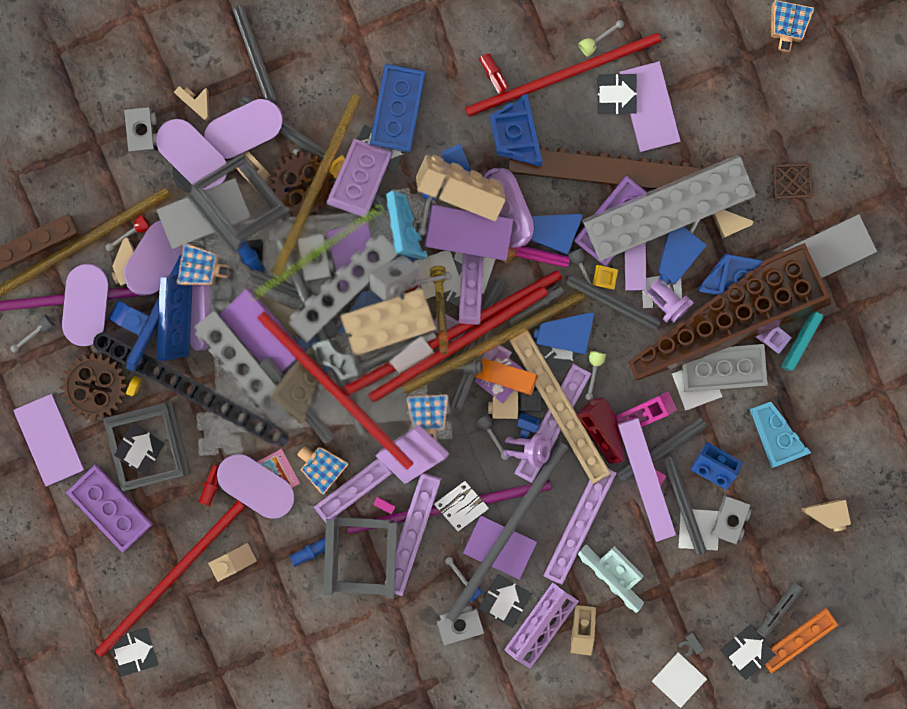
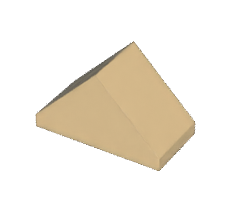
(730, 223)

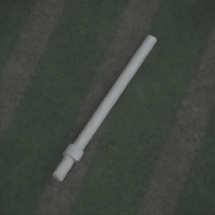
(388, 354)

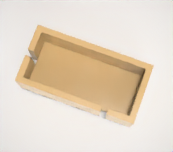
(461, 187)
(388, 322)

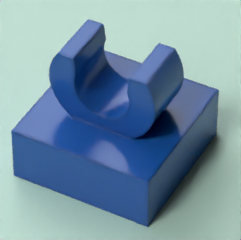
(527, 423)

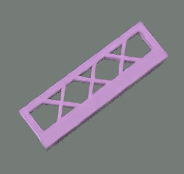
(539, 623)

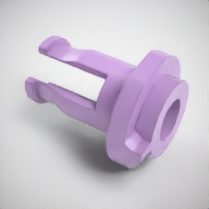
(669, 301)
(536, 449)

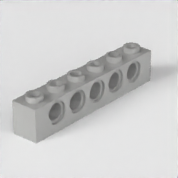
(213, 323)
(307, 329)

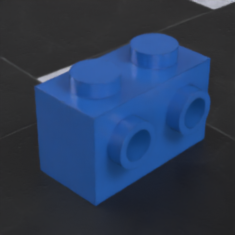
(715, 466)

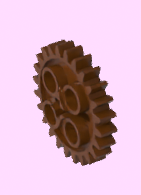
(295, 166)
(98, 368)

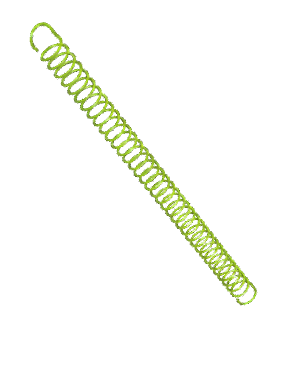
(316, 249)

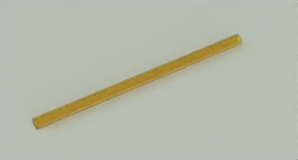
(316, 185)
(84, 241)
(493, 342)

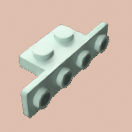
(616, 572)

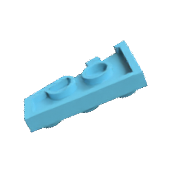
(405, 237)
(776, 436)

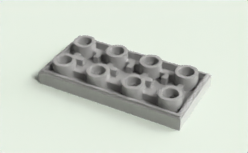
(186, 224)
(839, 246)

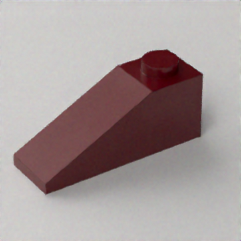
(602, 427)

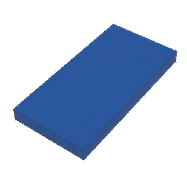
(397, 108)
(174, 319)

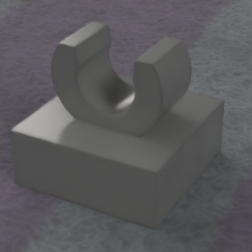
(692, 643)

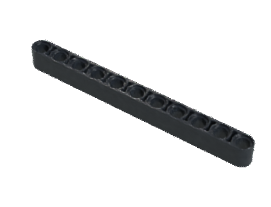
(198, 392)

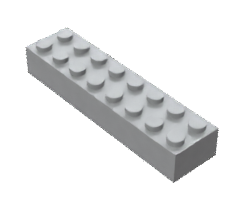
(669, 207)

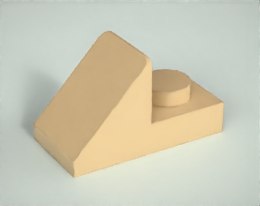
(199, 105)

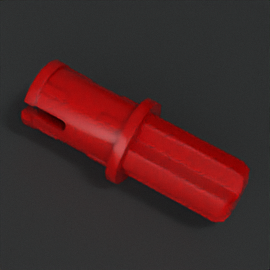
(493, 73)
(210, 487)

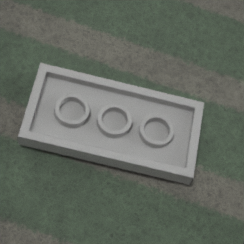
(727, 369)

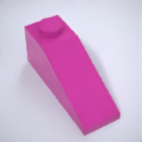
(649, 410)

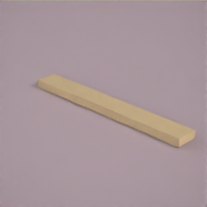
(560, 407)

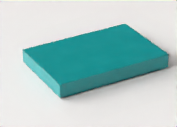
(801, 341)

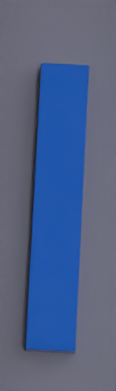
(148, 329)

